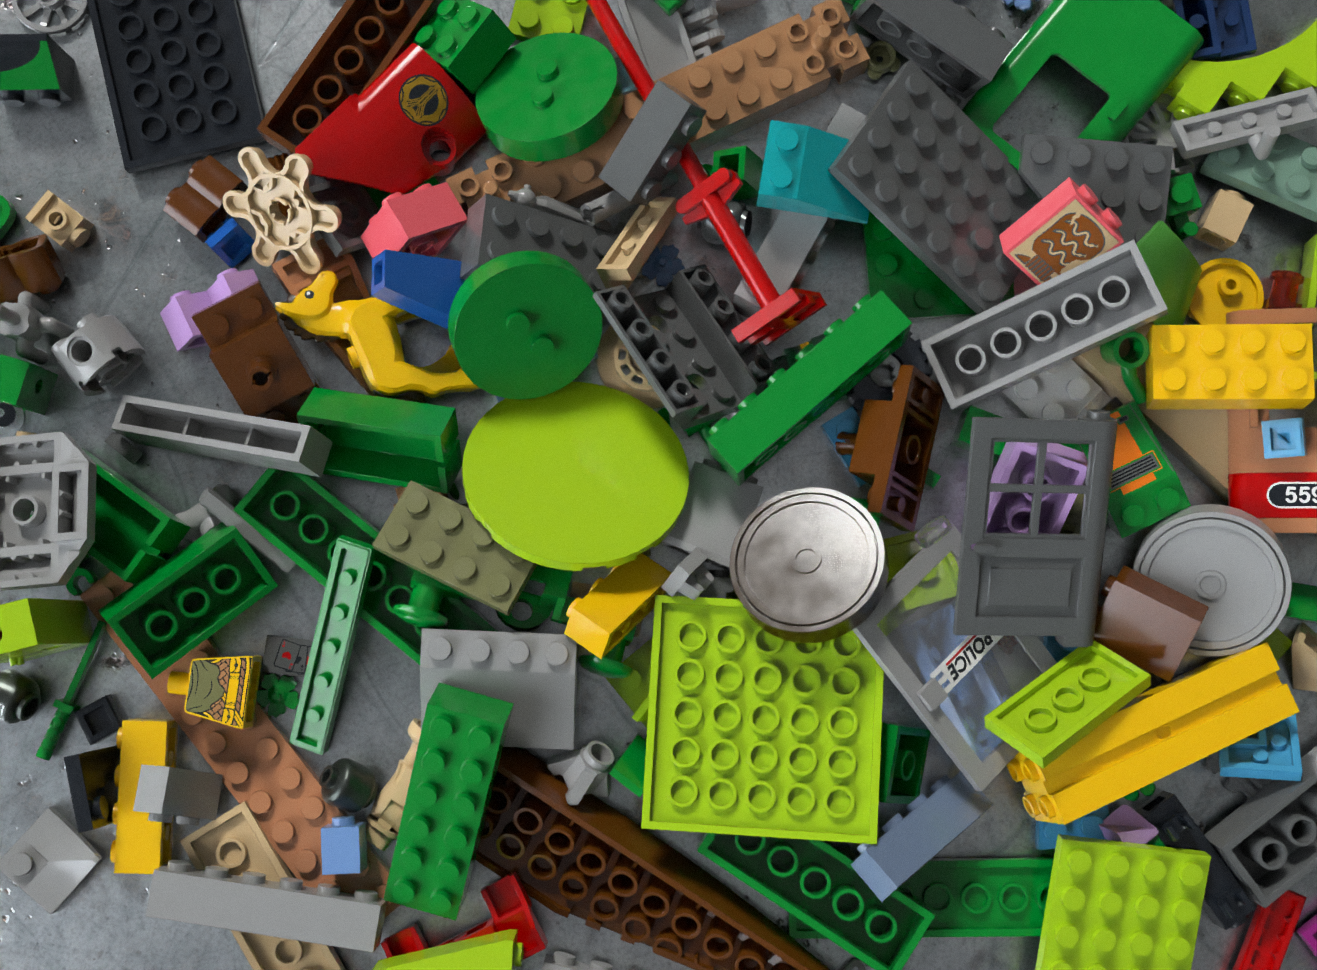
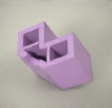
(184, 304)

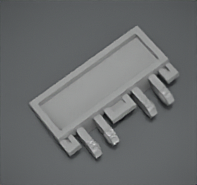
(666, 41)

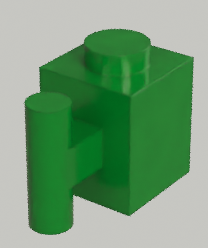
(1181, 204)

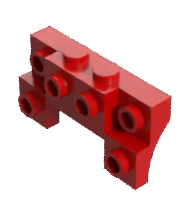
(509, 910)

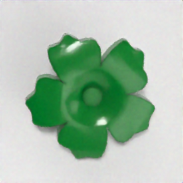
(278, 694)

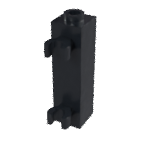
(1224, 897)

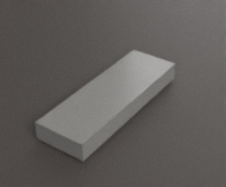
(224, 512)

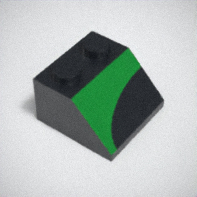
(34, 70)

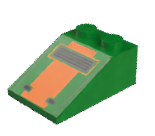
(1142, 477)

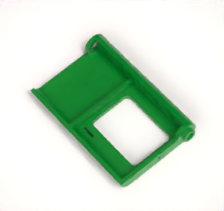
(1117, 44)

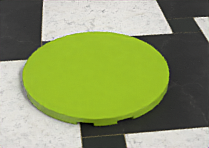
(575, 477)

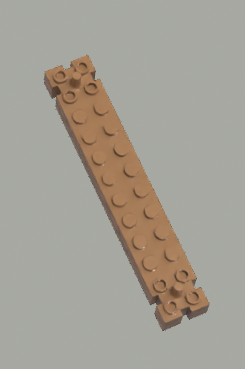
(734, 85)

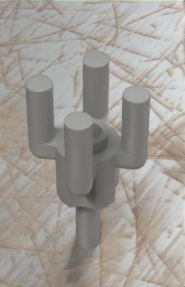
(26, 325)

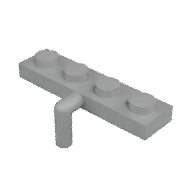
(1250, 123)

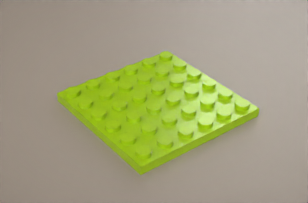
(759, 728)

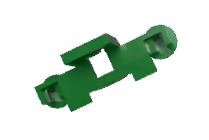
(428, 595)

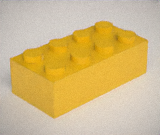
(1230, 366)

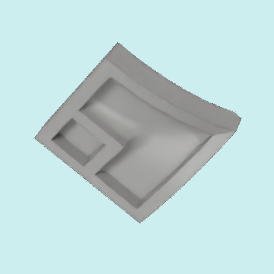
(50, 860)

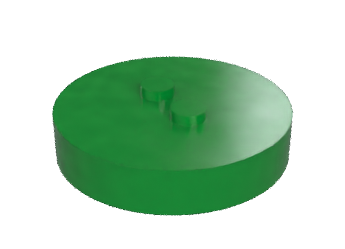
(550, 97)
(524, 325)

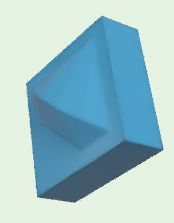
(1284, 438)

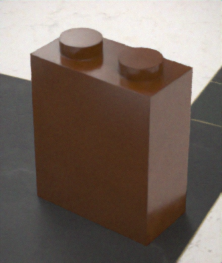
(1147, 622)

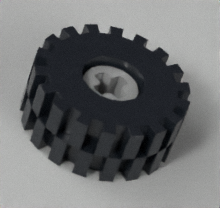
(875, 389)

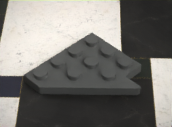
(1123, 175)

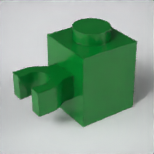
(744, 163)

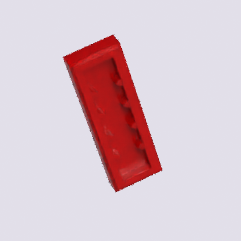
(1270, 933)

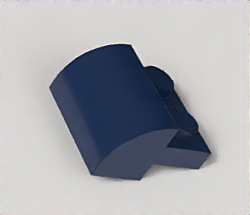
(1223, 25)

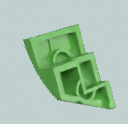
(1172, 270)

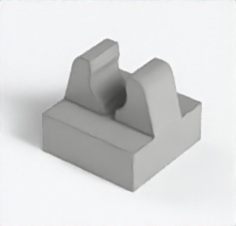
(689, 576)

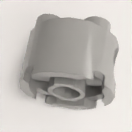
(98, 353)

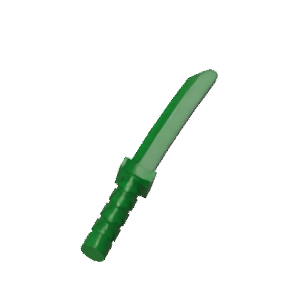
(66, 705)

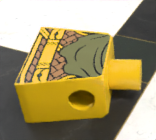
(220, 688)

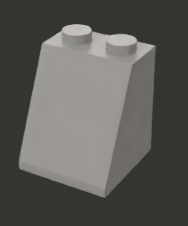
(713, 513)

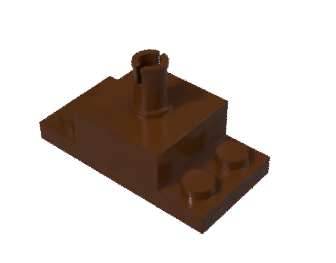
(256, 354)
(896, 446)

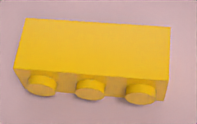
(615, 604)

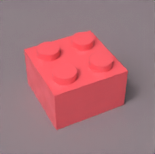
(415, 222)

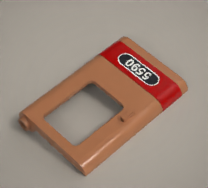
(1273, 489)

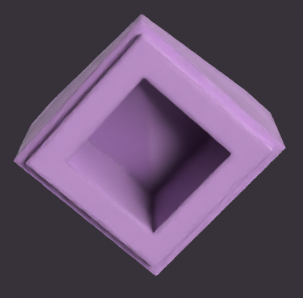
(1127, 826)

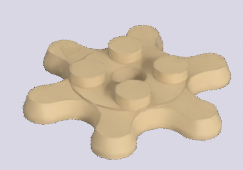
(261, 208)

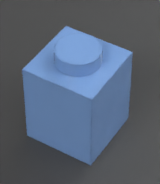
(343, 846)

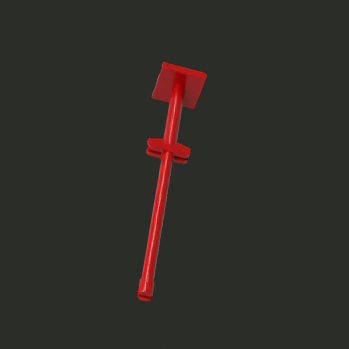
(711, 201)

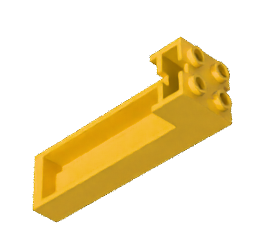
(1158, 735)

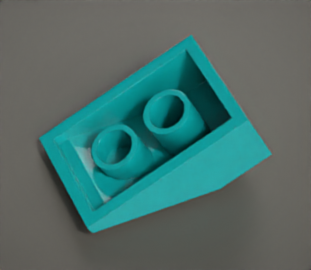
(797, 174)

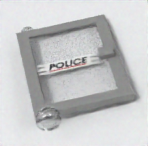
(945, 675)

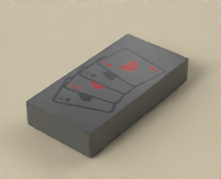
(286, 655)

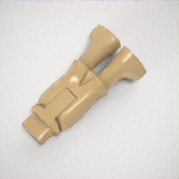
(390, 802)

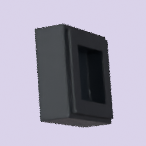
(100, 719)

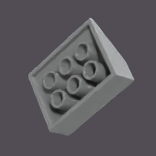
(516, 667)

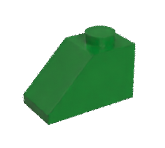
(630, 765)

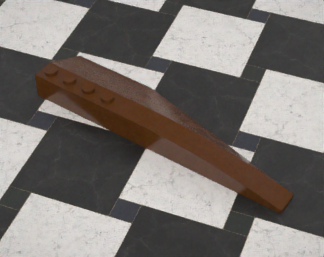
(622, 876)

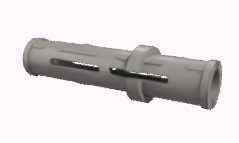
(614, 202)

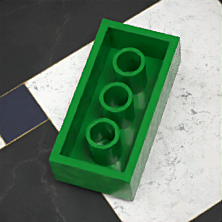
(188, 598)

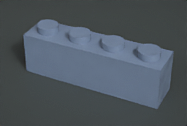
(920, 835)

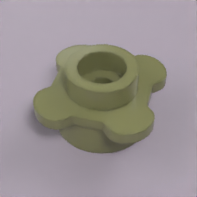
(889, 63)

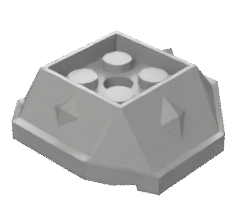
(60, 484)

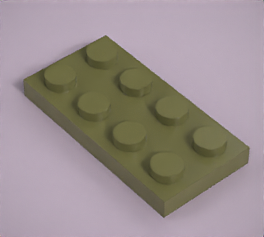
(452, 548)

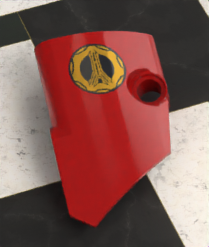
(394, 128)

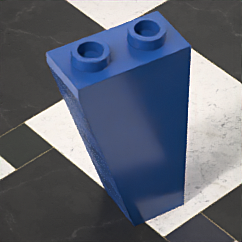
(417, 283)

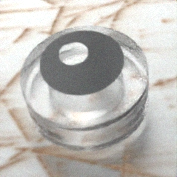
(12, 419)

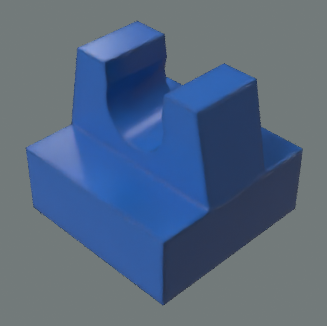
(230, 242)

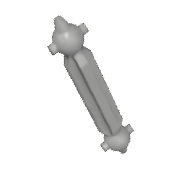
(549, 205)

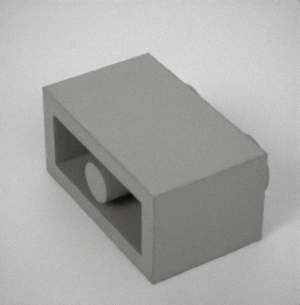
(178, 793)

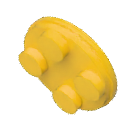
(1224, 288)

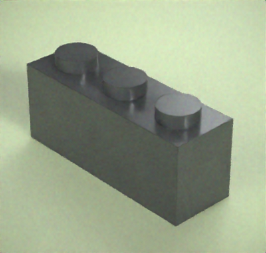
(652, 144)

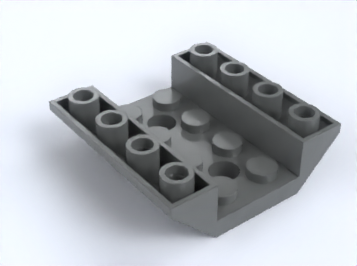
(690, 345)

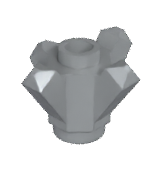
(584, 771)

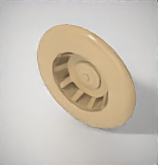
(611, 370)

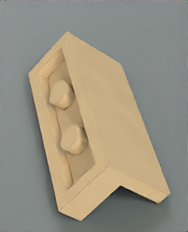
(636, 242)

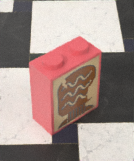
(1061, 233)

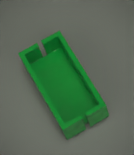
(386, 438)
(131, 527)

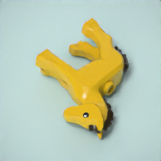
(373, 339)

